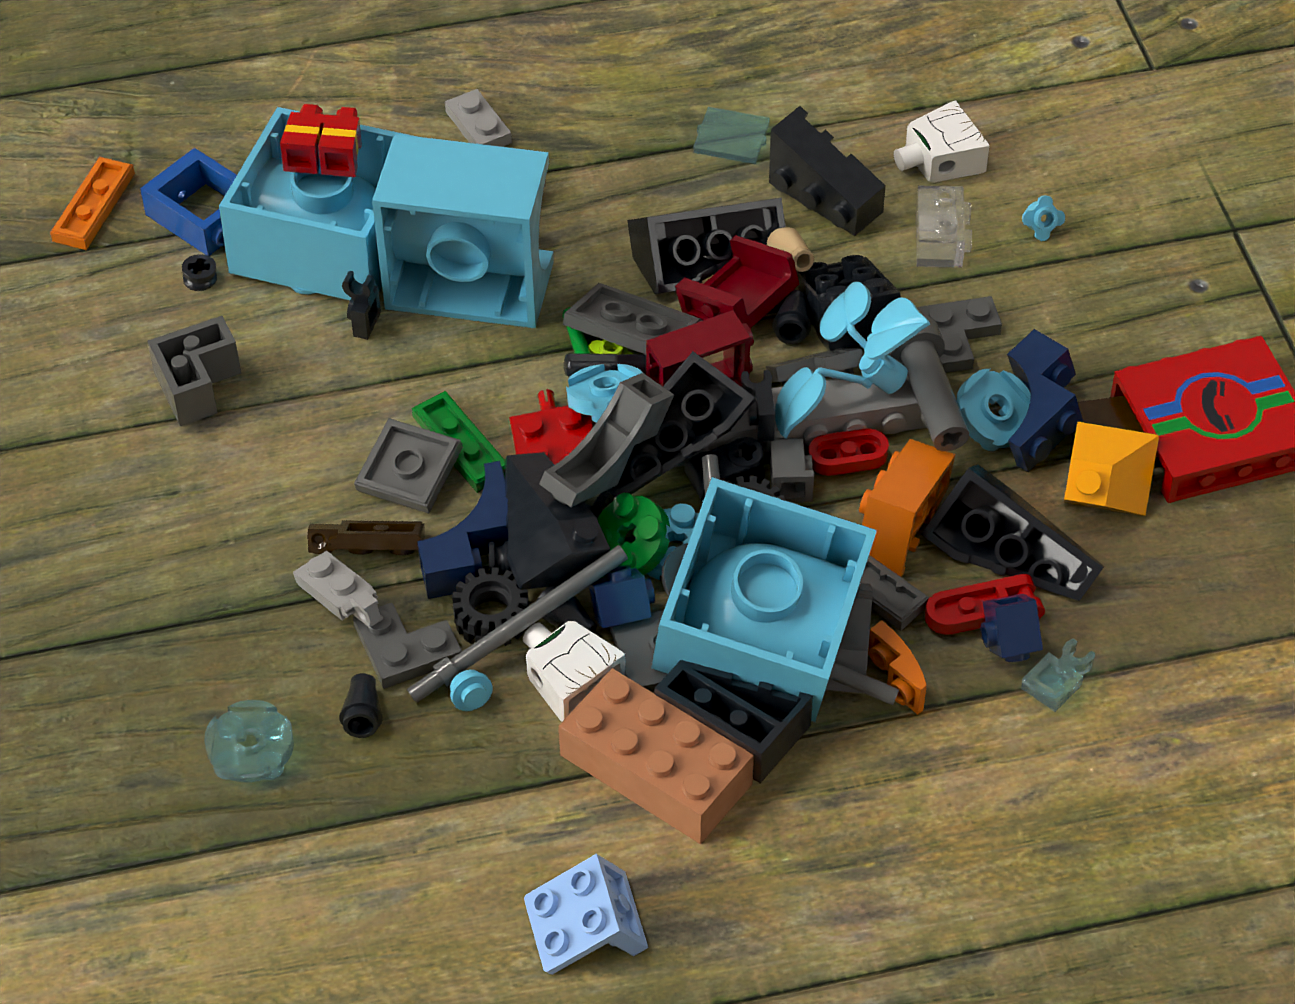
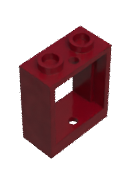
(705, 338)

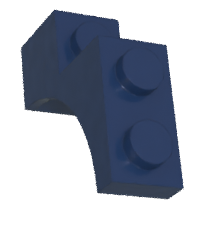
(1052, 410)
(458, 551)

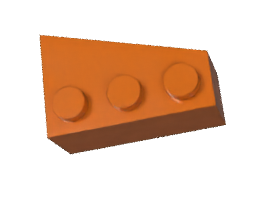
(905, 500)

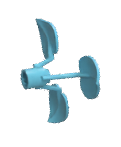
(890, 329)

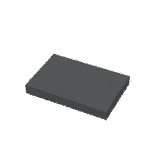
(624, 317)

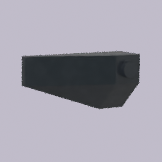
(698, 241)
(1002, 532)
(546, 536)

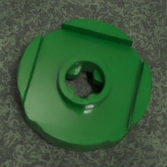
(650, 532)

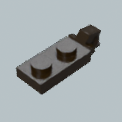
(366, 536)

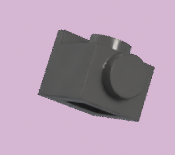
(791, 470)

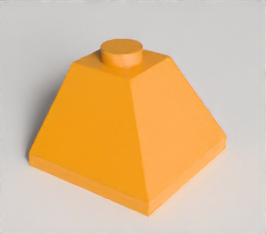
(1111, 468)

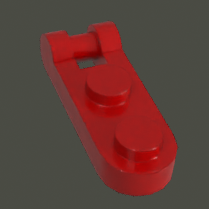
(962, 607)

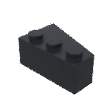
(822, 177)
(746, 714)

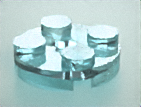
(255, 762)

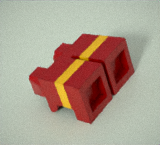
(321, 141)

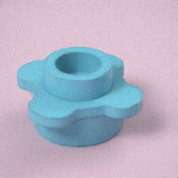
(1036, 210)

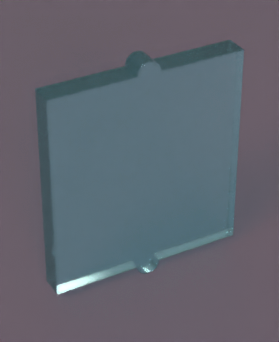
(731, 135)

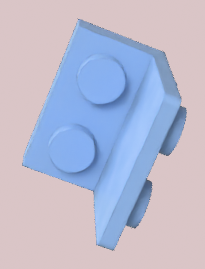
(583, 913)

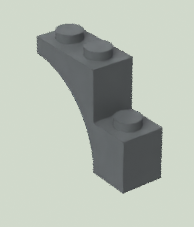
(602, 455)

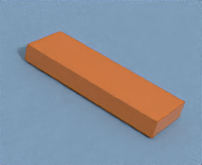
(92, 203)

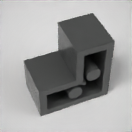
(190, 362)

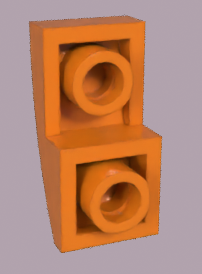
(904, 673)

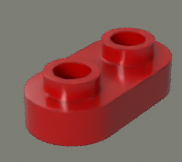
(846, 451)

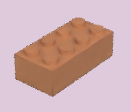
(656, 755)

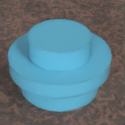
(470, 690)

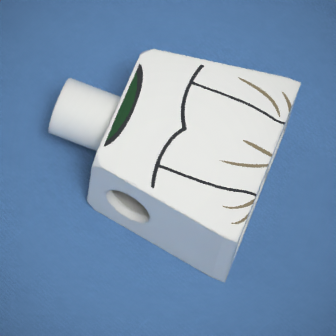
(944, 145)
(568, 663)

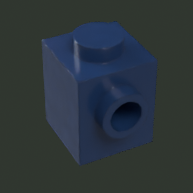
(621, 597)
(1011, 627)

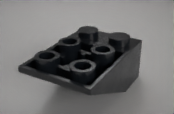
(827, 281)

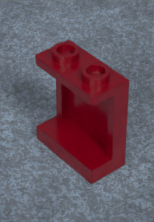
(747, 284)

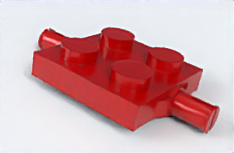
(550, 430)

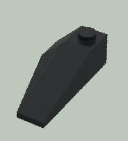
(701, 412)

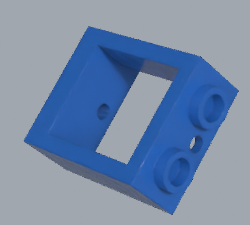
(177, 183)

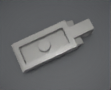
(339, 589)

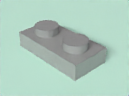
(478, 120)

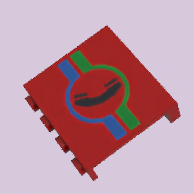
(1217, 414)

